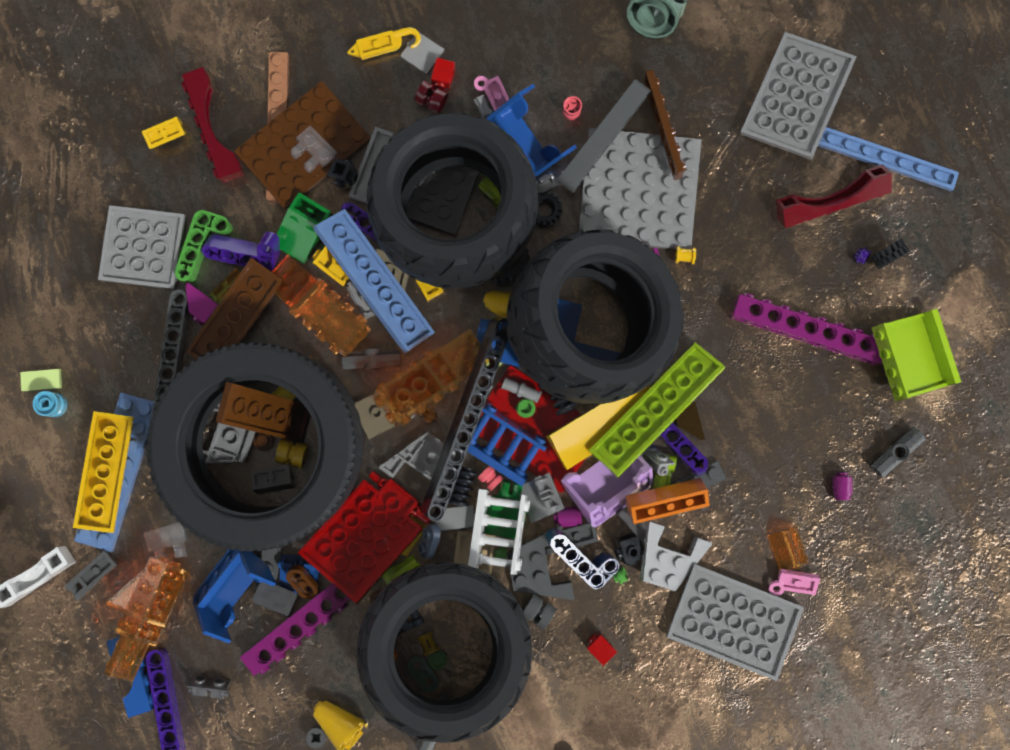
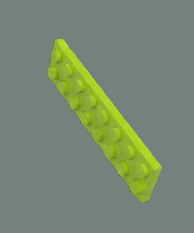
(656, 409)

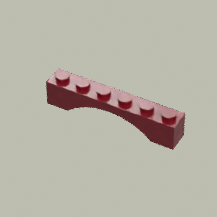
(200, 91)
(869, 185)

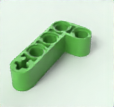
(191, 246)

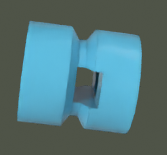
(49, 404)

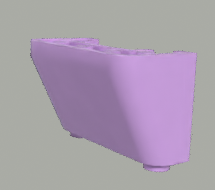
(601, 493)

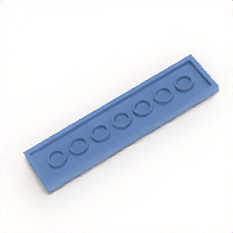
(374, 280)
(141, 411)

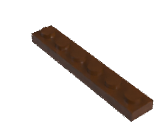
(666, 131)

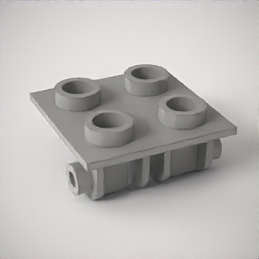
(543, 497)

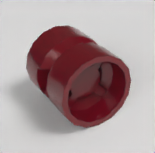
(437, 99)

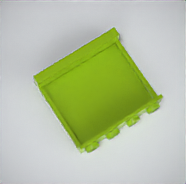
(916, 355)

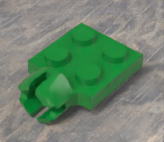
(504, 512)

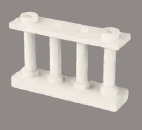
(480, 539)

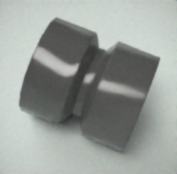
(538, 611)

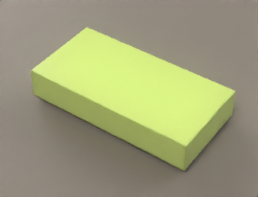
(41, 380)

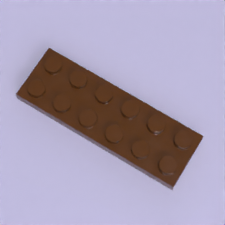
(237, 309)
(263, 413)

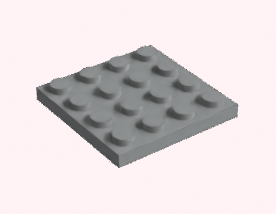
(141, 247)

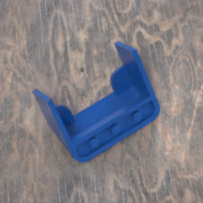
(510, 120)
(224, 587)

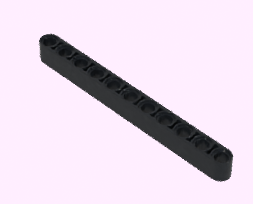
(459, 425)

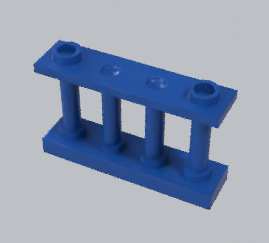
(501, 463)

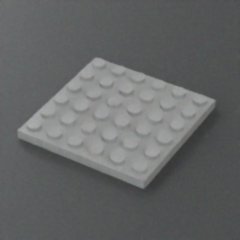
(636, 192)

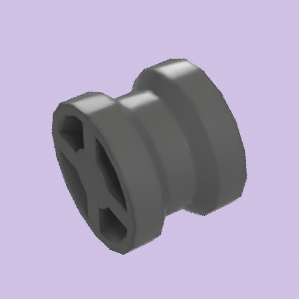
(318, 734)

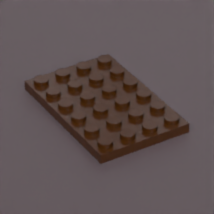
(269, 153)

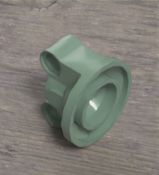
(655, 17)

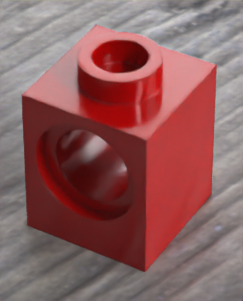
(443, 73)
(600, 648)

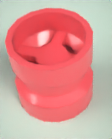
(572, 104)
(490, 477)

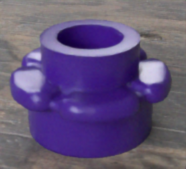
(862, 255)

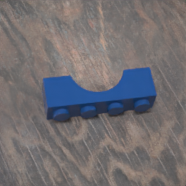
(140, 697)

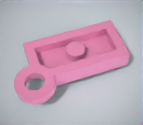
(494, 91)
(795, 582)

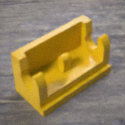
(164, 132)

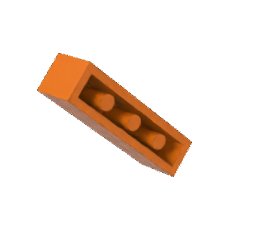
(667, 500)

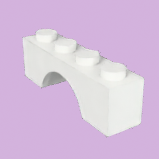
(40, 573)

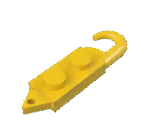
(382, 43)

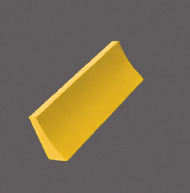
(579, 435)
(103, 472)

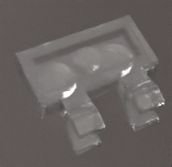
(316, 146)
(165, 537)

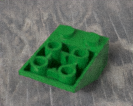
(297, 231)

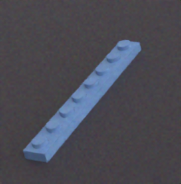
(891, 159)

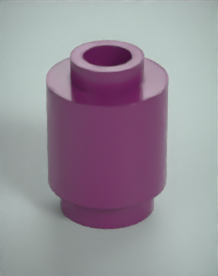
(842, 486)
(568, 517)

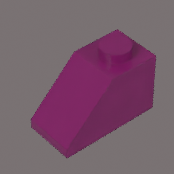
(199, 304)

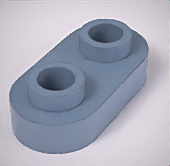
(429, 541)

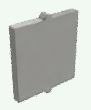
(422, 56)

